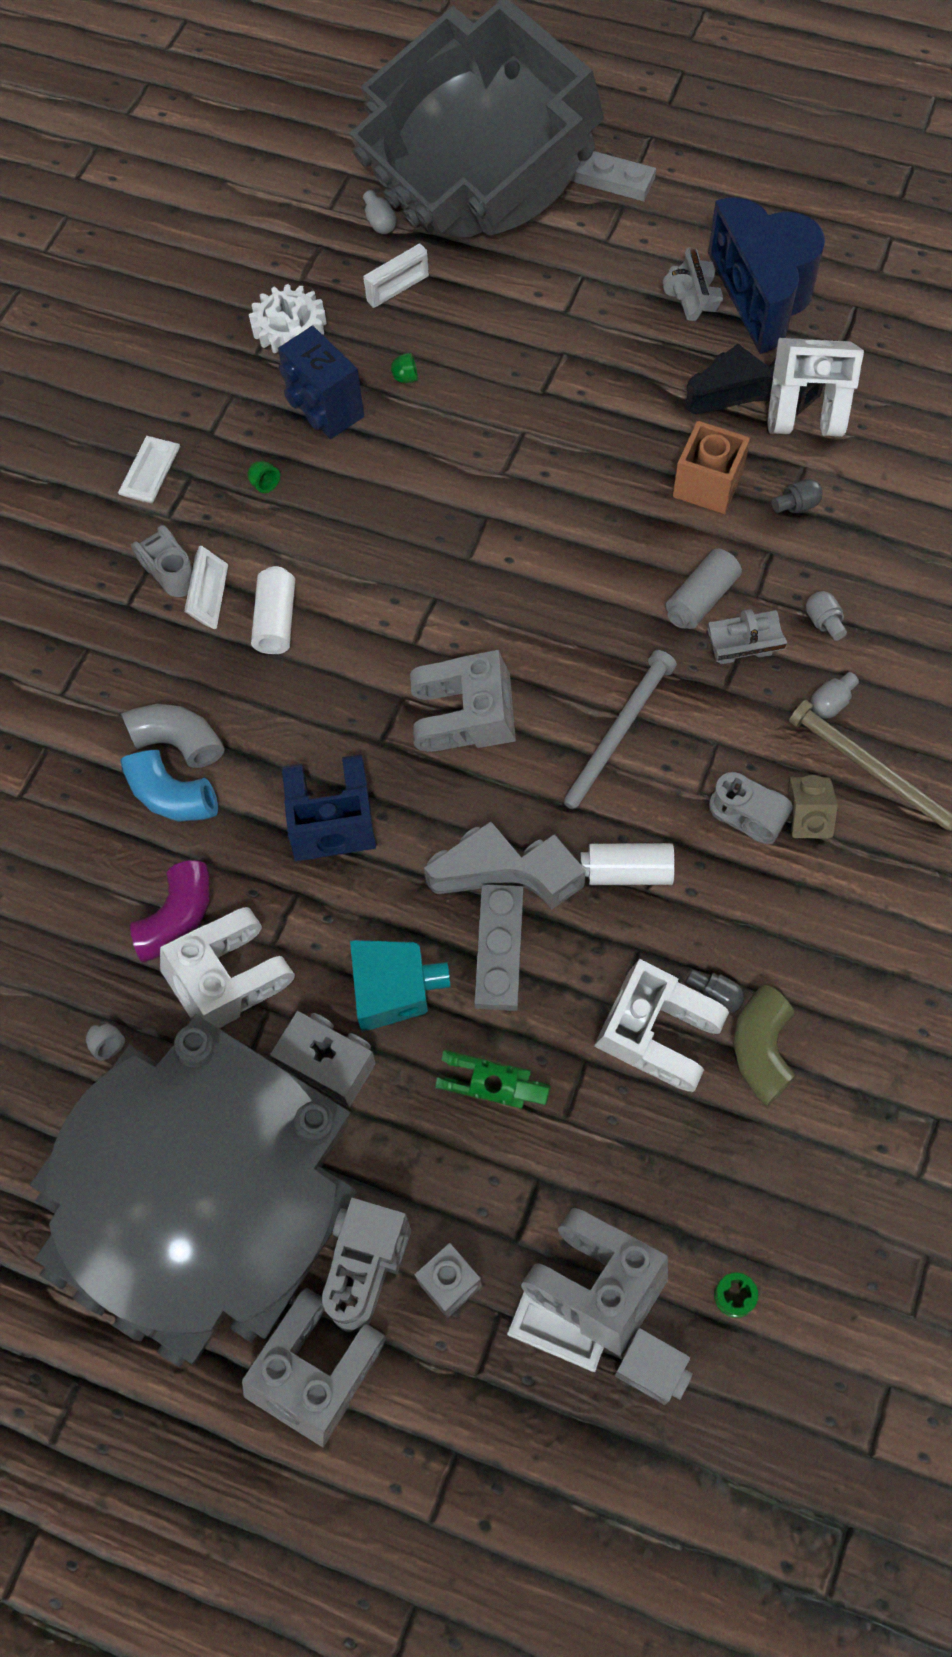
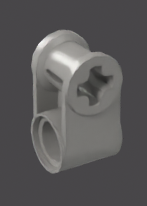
(165, 561)
(753, 807)

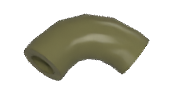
(757, 1042)

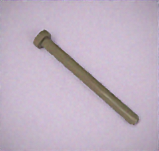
(805, 716)

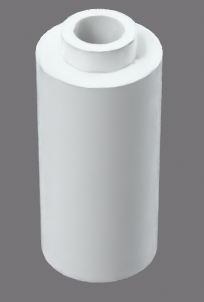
(273, 611)
(629, 864)

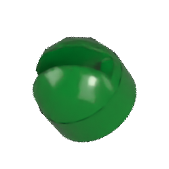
(404, 368)
(263, 476)

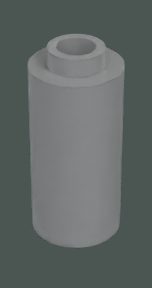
(703, 589)

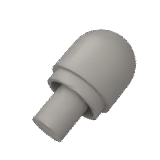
(379, 213)
(826, 614)
(833, 695)

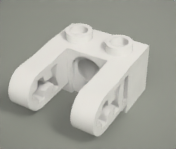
(814, 362)
(203, 983)
(630, 1021)

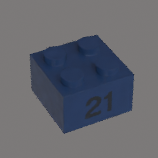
(321, 382)

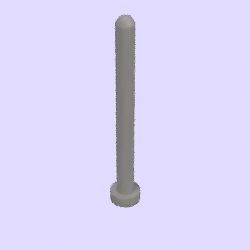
(661, 664)

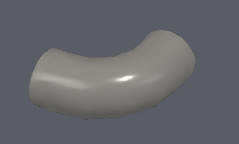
(176, 727)

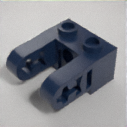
(328, 823)

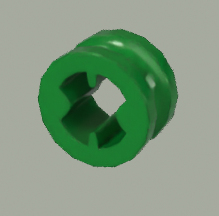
(747, 1304)

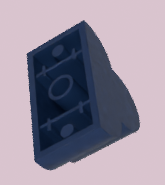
(765, 265)

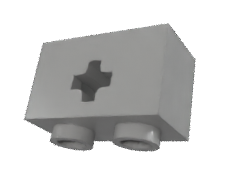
(336, 1077)

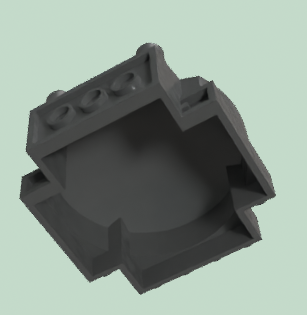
(478, 122)
(191, 1192)

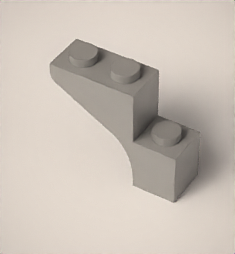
(489, 859)

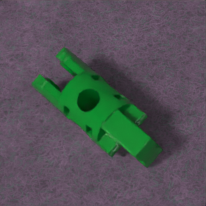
(515, 1081)

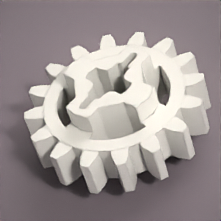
(285, 316)

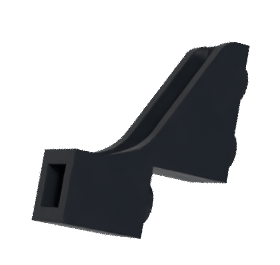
(736, 380)

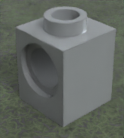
(448, 1280)
(655, 1368)

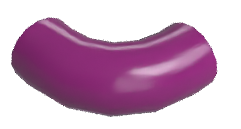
(180, 913)

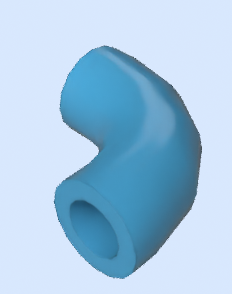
(163, 793)

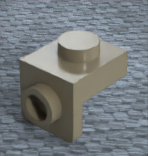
(813, 806)

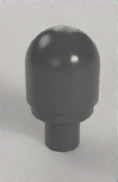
(799, 497)
(717, 988)

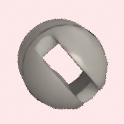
(104, 1040)

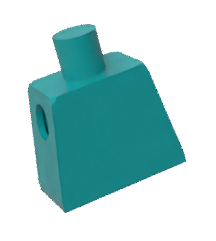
(392, 981)

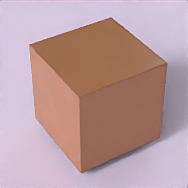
(711, 467)

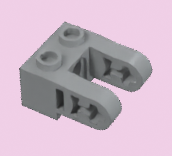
(486, 702)
(367, 1247)
(621, 1294)
(296, 1389)

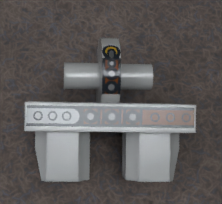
(691, 283)
(746, 636)

